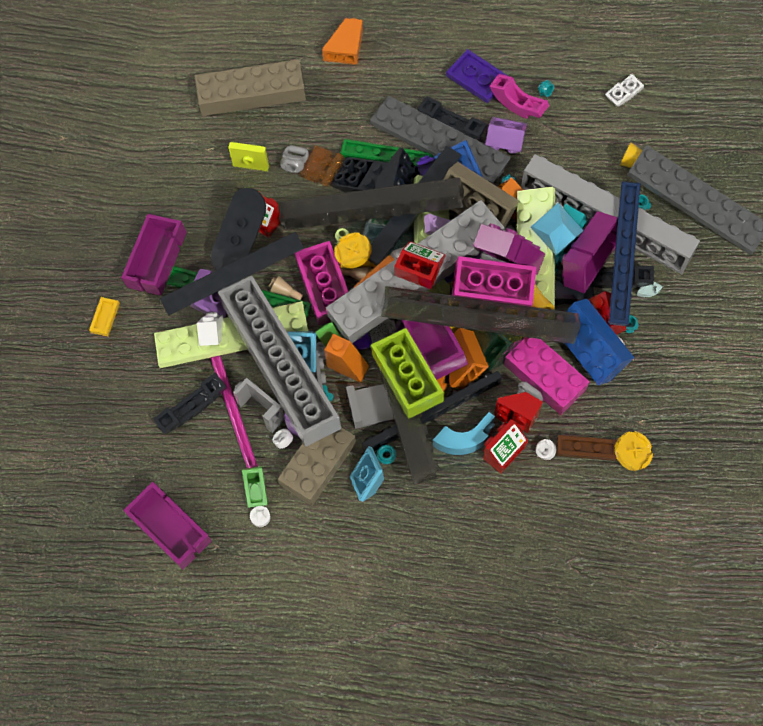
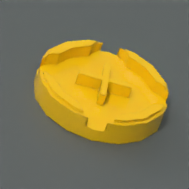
(353, 250)
(633, 451)

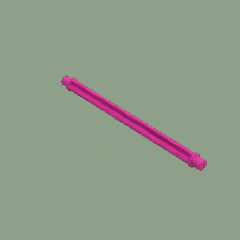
(234, 414)

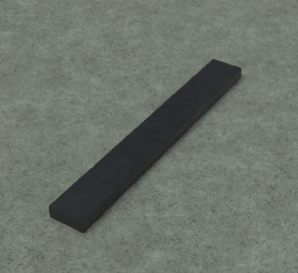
(399, 224)
(231, 273)

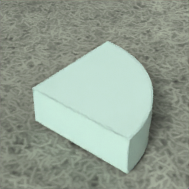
(649, 291)

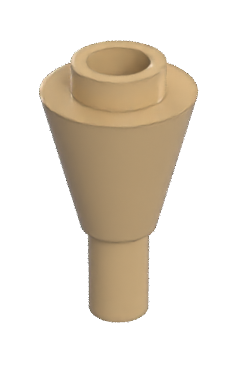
(356, 273)
(281, 287)

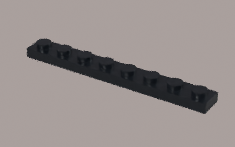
(454, 400)

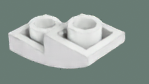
(625, 91)

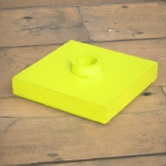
(248, 156)

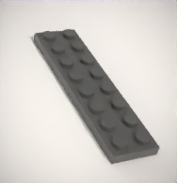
(433, 136)
(698, 199)

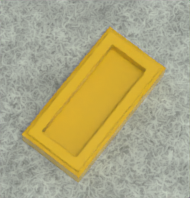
(104, 316)

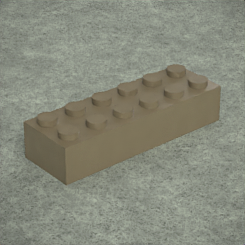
(250, 87)

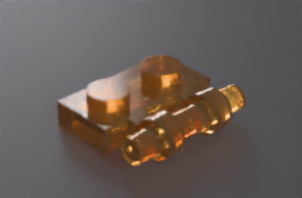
(316, 164)

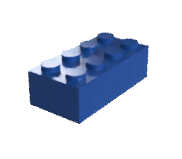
(598, 345)

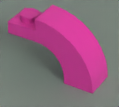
(515, 99)

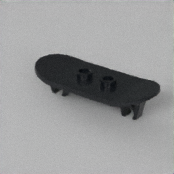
(239, 227)

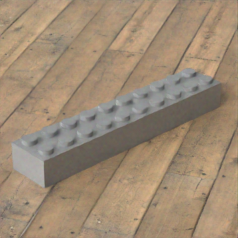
(653, 236)
(361, 307)
(279, 361)

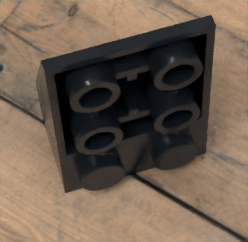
(398, 171)
(357, 174)

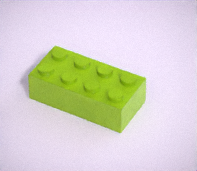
(407, 373)

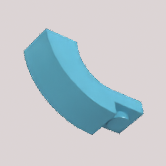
(466, 442)

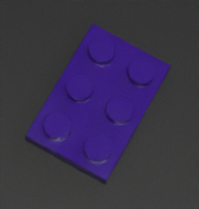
(474, 75)

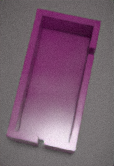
(508, 246)
(590, 252)
(154, 254)
(437, 347)
(167, 525)

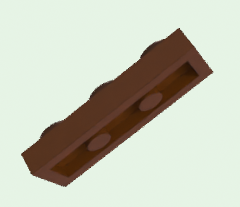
(586, 447)

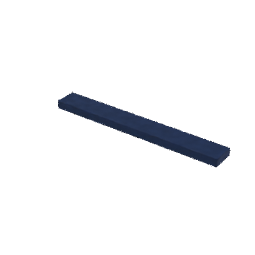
(624, 254)

